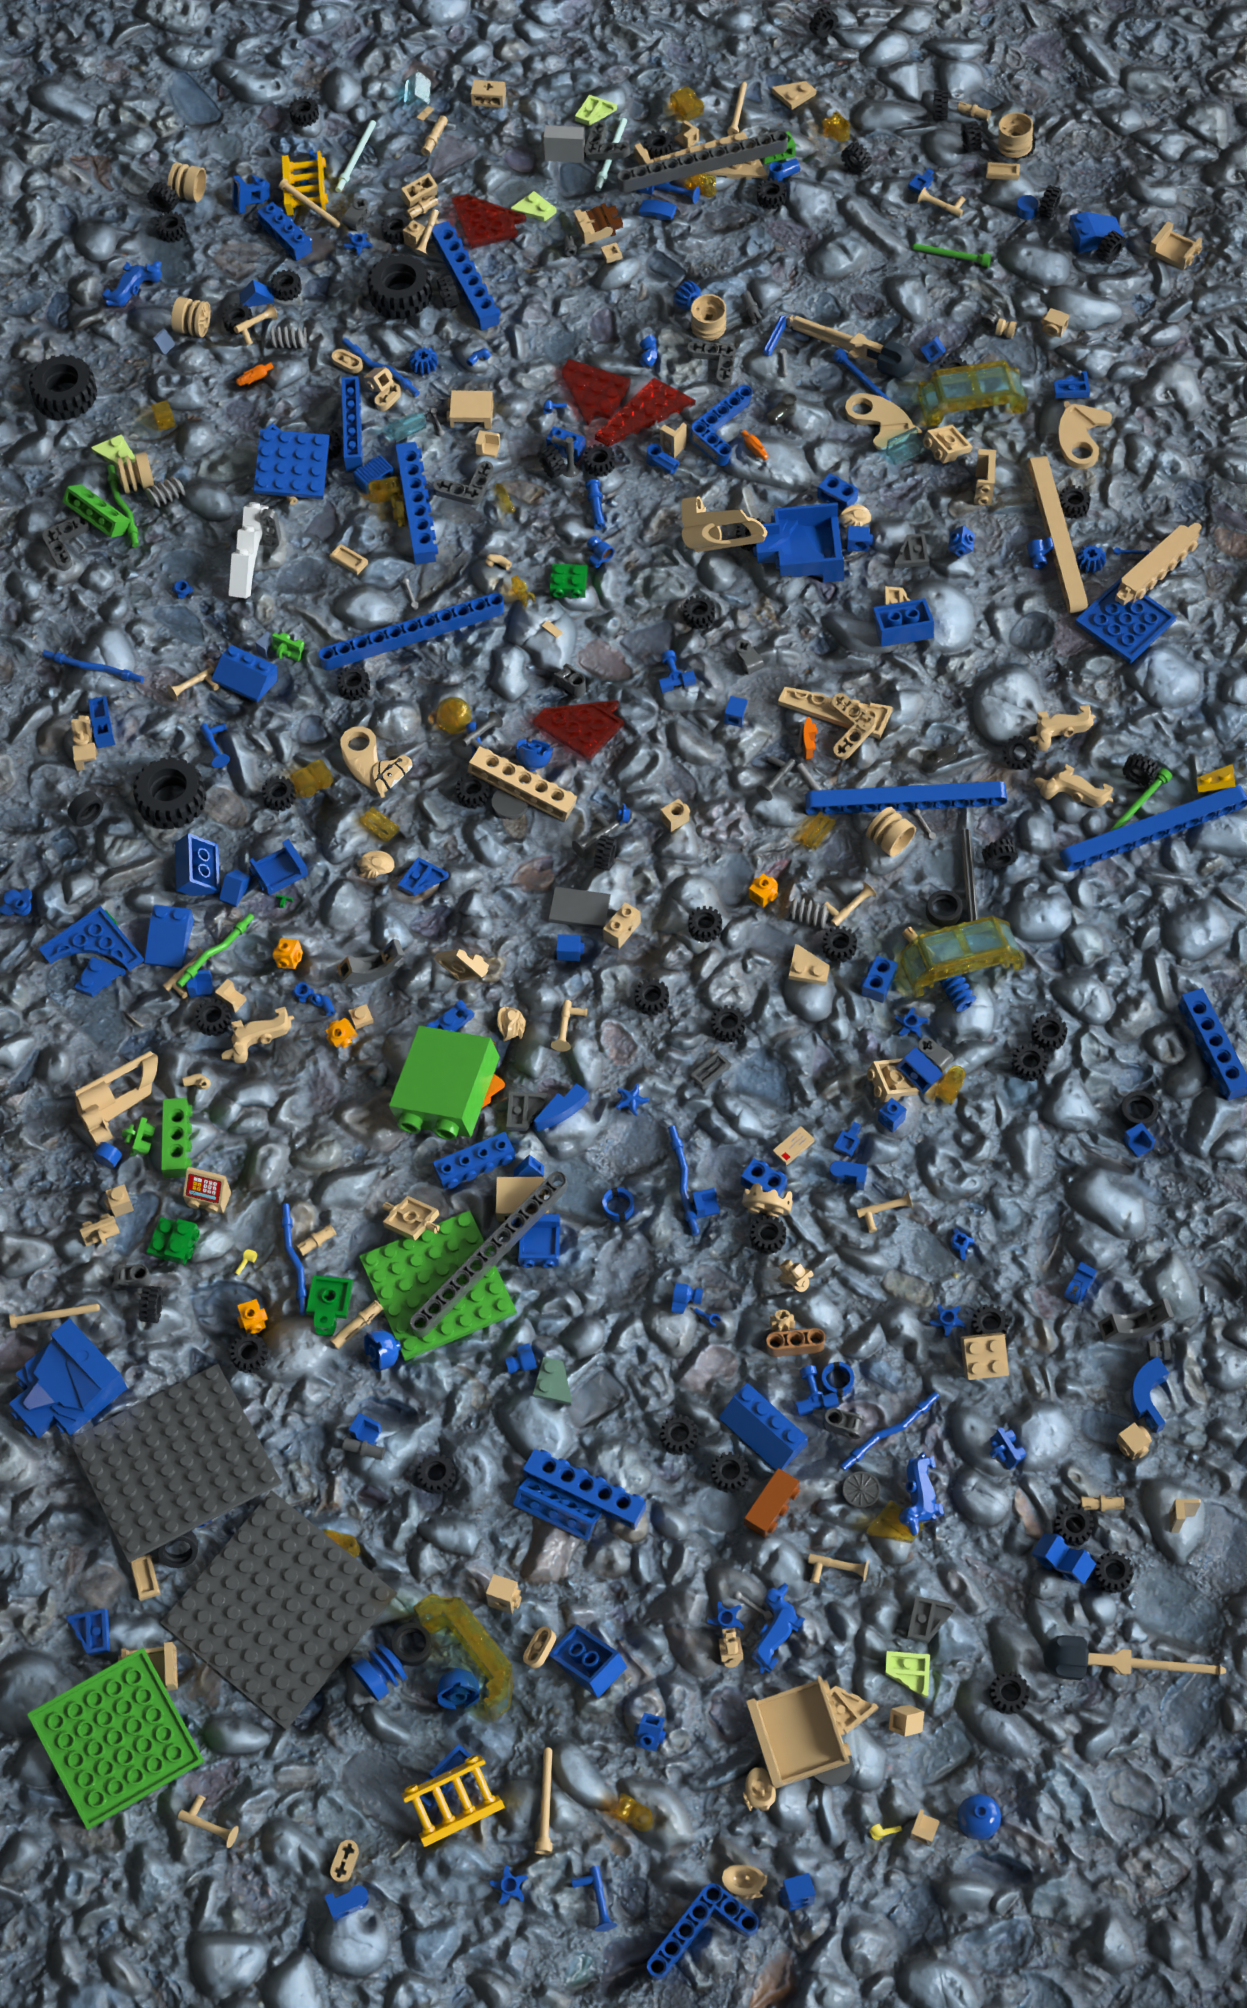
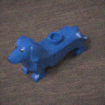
(130, 283)
(921, 1494)
(779, 1630)

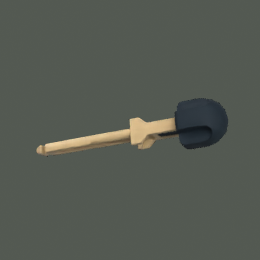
(890, 358)
(1069, 1657)

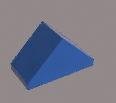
(256, 294)
(234, 887)

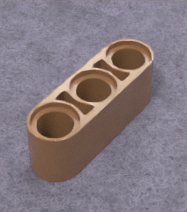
(803, 1336)

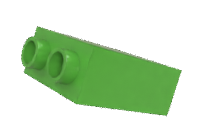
(444, 1082)

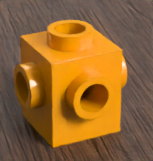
(763, 890)
(287, 953)
(347, 1033)
(252, 1317)

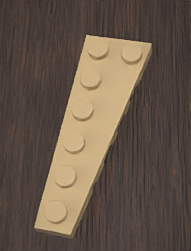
(821, 707)

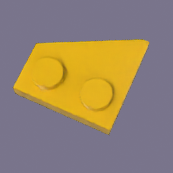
(1217, 779)

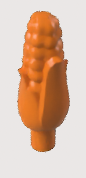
(254, 374)
(754, 445)

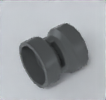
(991, 318)
(1161, 1349)

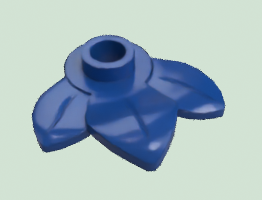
(16, 902)

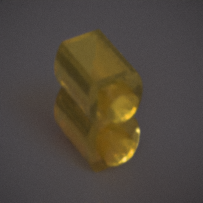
(687, 103)
(312, 778)

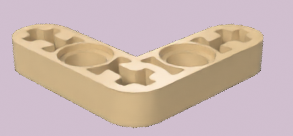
(858, 726)

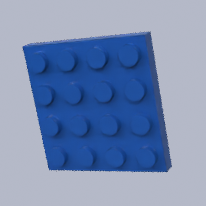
(291, 464)
(1127, 627)

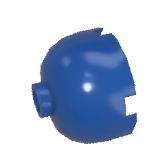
(534, 754)
(382, 1348)
(457, 1688)
(979, 1816)

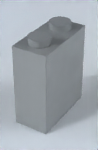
(563, 143)

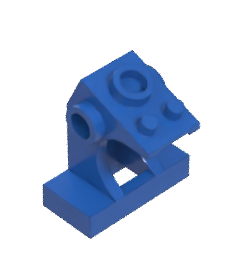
(242, 192)

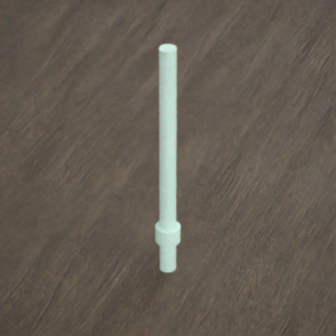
(602, 176)
(344, 177)

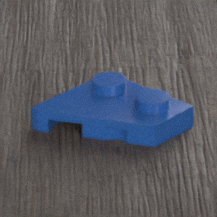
(421, 877)

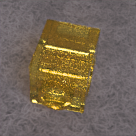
(163, 415)

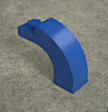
(1147, 1378)

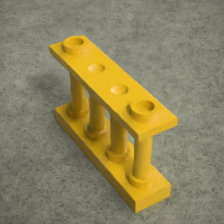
(289, 167)
(470, 1813)

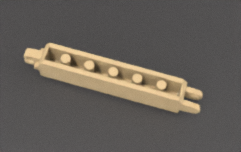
(1158, 563)

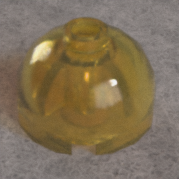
(453, 715)

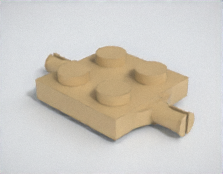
(411, 1218)

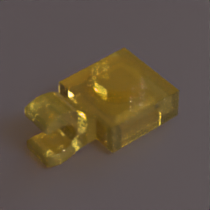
(398, 513)
(519, 588)

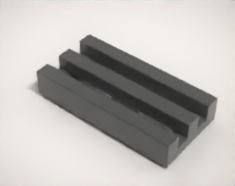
(715, 1075)

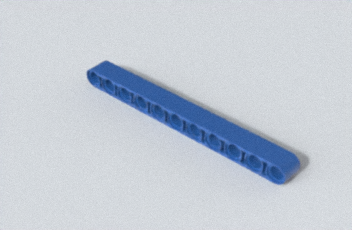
(402, 635)
(906, 798)
(1153, 828)

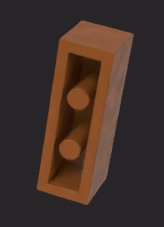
(772, 1503)

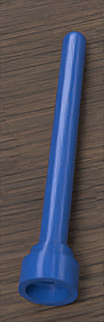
(841, 357)

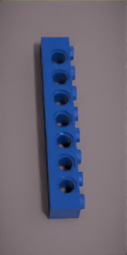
(465, 275)
(415, 502)

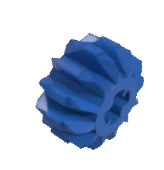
(686, 295)
(423, 360)
(1091, 558)

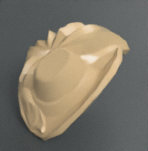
(854, 516)
(375, 863)
(510, 1023)
(759, 1790)
(744, 1881)

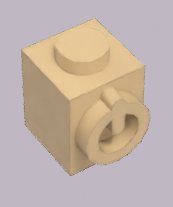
(1055, 323)
(378, 379)
(1134, 1441)

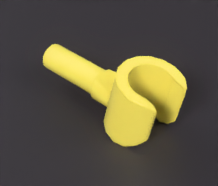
(248, 1255)
(878, 1833)

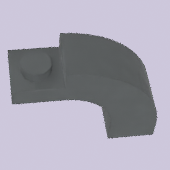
(366, 969)
(1136, 1325)

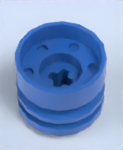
(378, 1671)

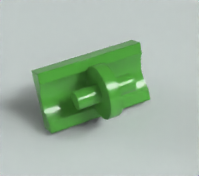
(287, 647)
(143, 1129)

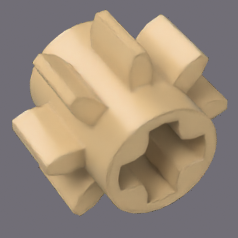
(782, 1321)

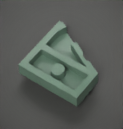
(552, 1382)

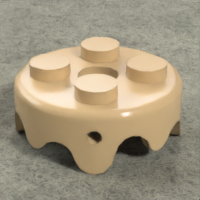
(767, 1202)

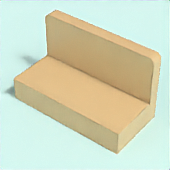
(673, 441)
(1180, 1509)

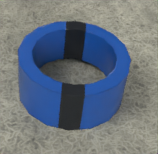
(618, 1192)
(838, 1366)

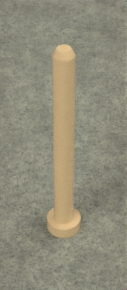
(733, 129)
(284, 185)
(14, 1321)

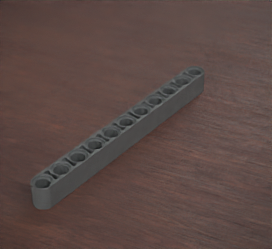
(702, 161)
(488, 1262)

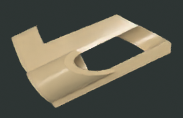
(703, 531)
(97, 1104)

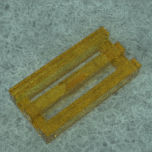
(369, 815)
(825, 819)

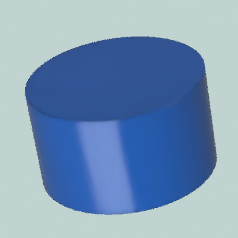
(1027, 207)
(107, 1155)

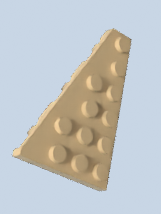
(745, 170)

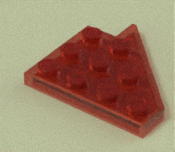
(484, 221)
(594, 389)
(581, 726)

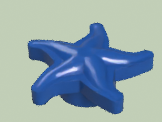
(357, 242)
(911, 1023)
(631, 1099)
(947, 1319)
(726, 1618)
(509, 1886)

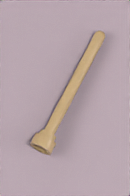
(543, 1845)

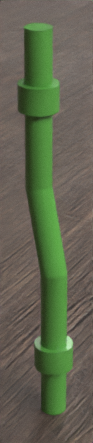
(132, 529)
(191, 971)

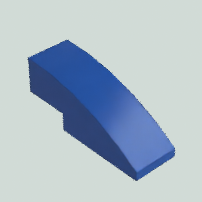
(101, 722)
(561, 1108)
(452, 1760)

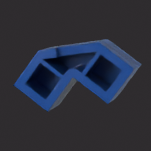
(1055, 1554)

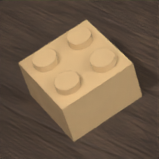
(984, 1356)

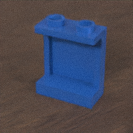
(279, 869)
(541, 1243)

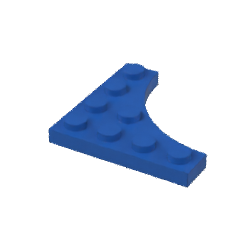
(96, 935)

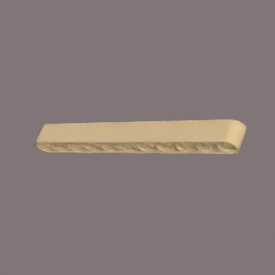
(1056, 529)

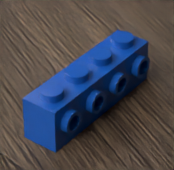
(284, 231)
(474, 1161)

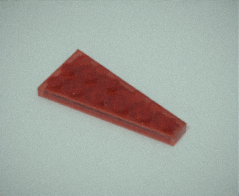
(650, 404)

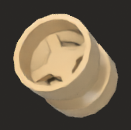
(1007, 329)

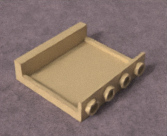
(799, 1733)

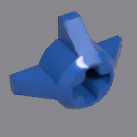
(960, 1243)

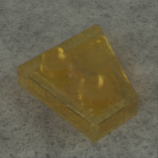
(889, 1526)

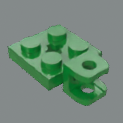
(325, 1311)

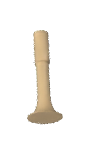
(924, 196)
(421, 249)
(270, 312)
(207, 674)
(867, 891)
(172, 981)
(561, 1044)
(873, 1209)
(821, 1561)
(190, 1817)

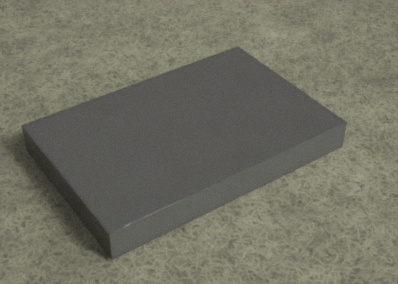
(579, 908)

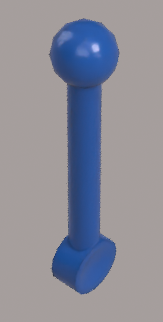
(1117, 551)

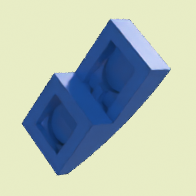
(657, 208)

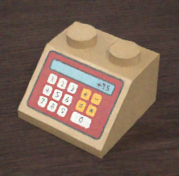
(206, 1190)

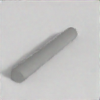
(809, 779)

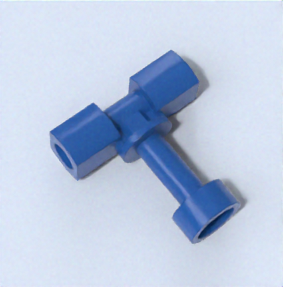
(675, 676)
(815, 1399)

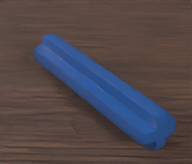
(774, 336)

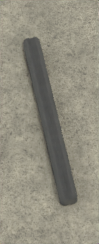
(969, 875)

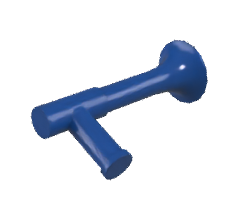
(694, 194)
(220, 760)
(595, 1879)

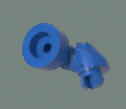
(650, 356)

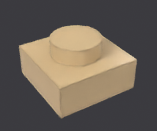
(611, 252)
(361, 1016)

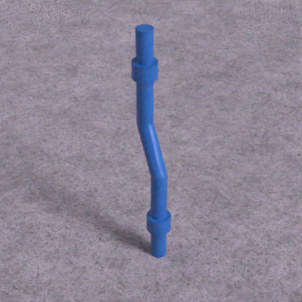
(404, 382)
(124, 674)
(690, 1214)
(301, 1292)
(920, 1408)

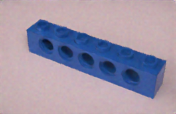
(352, 423)
(1198, 1001)
(628, 1516)

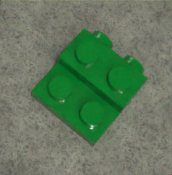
(568, 580)
(173, 1240)

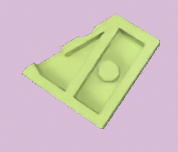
(594, 110)
(535, 207)
(114, 449)
(909, 1670)

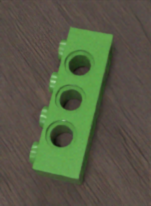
(96, 510)
(174, 1109)

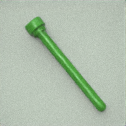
(983, 259)
(1162, 777)

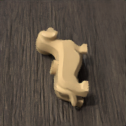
(1060, 725)
(1076, 787)
(256, 1032)

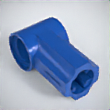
(782, 170)
(657, 457)

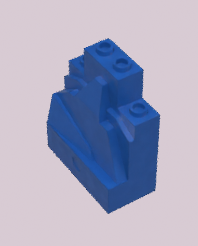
(804, 542)
(65, 1384)

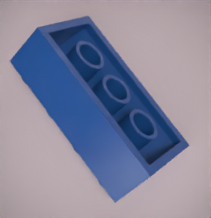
(763, 1428)

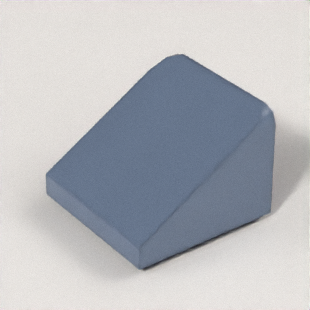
(163, 342)
(263, 644)

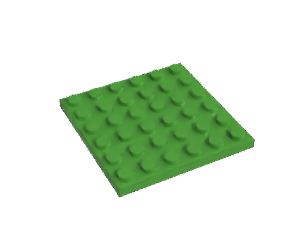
(412, 1271)
(115, 1738)

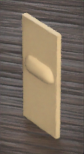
(424, 113)
(552, 629)

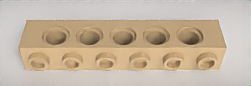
(527, 792)

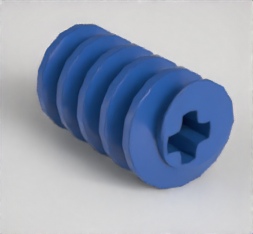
(957, 991)

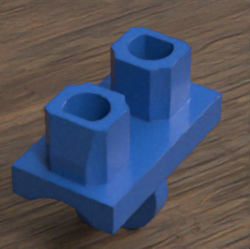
(1004, 1448)

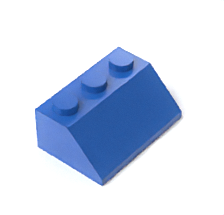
(903, 622)
(245, 673)
(197, 866)

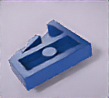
(1072, 387)
(97, 976)
(92, 1630)

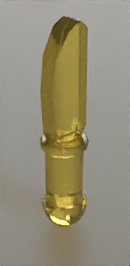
(505, 498)

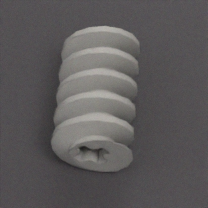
(288, 337)
(165, 491)
(808, 912)

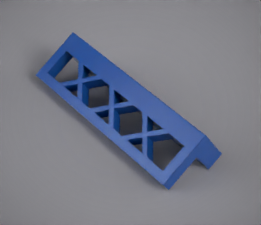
(554, 1509)

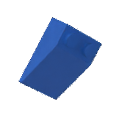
(1090, 228)
(168, 936)
(588, 1660)

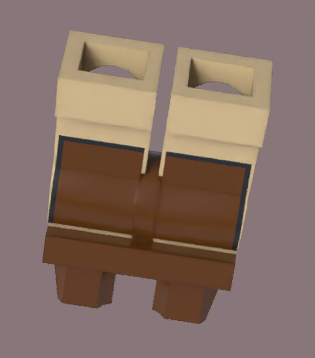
(597, 223)

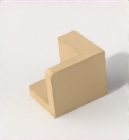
(688, 136)
(487, 444)
(84, 753)
(230, 996)
(906, 1720)
(924, 1829)

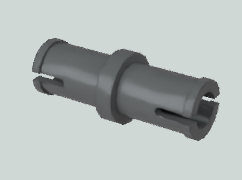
(751, 307)
(364, 1448)

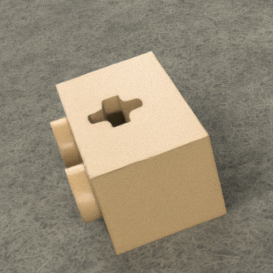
(488, 93)
(419, 190)
(621, 925)
(503, 1594)

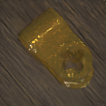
(837, 127)
(704, 182)
(382, 489)
(950, 1087)
(344, 1540)
(628, 1812)

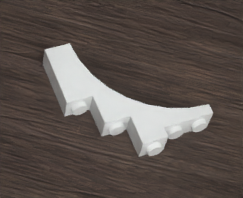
(247, 545)

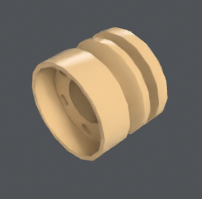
(1015, 135)
(187, 181)
(190, 316)
(708, 317)
(135, 472)
(891, 831)

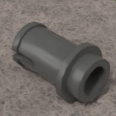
(570, 248)

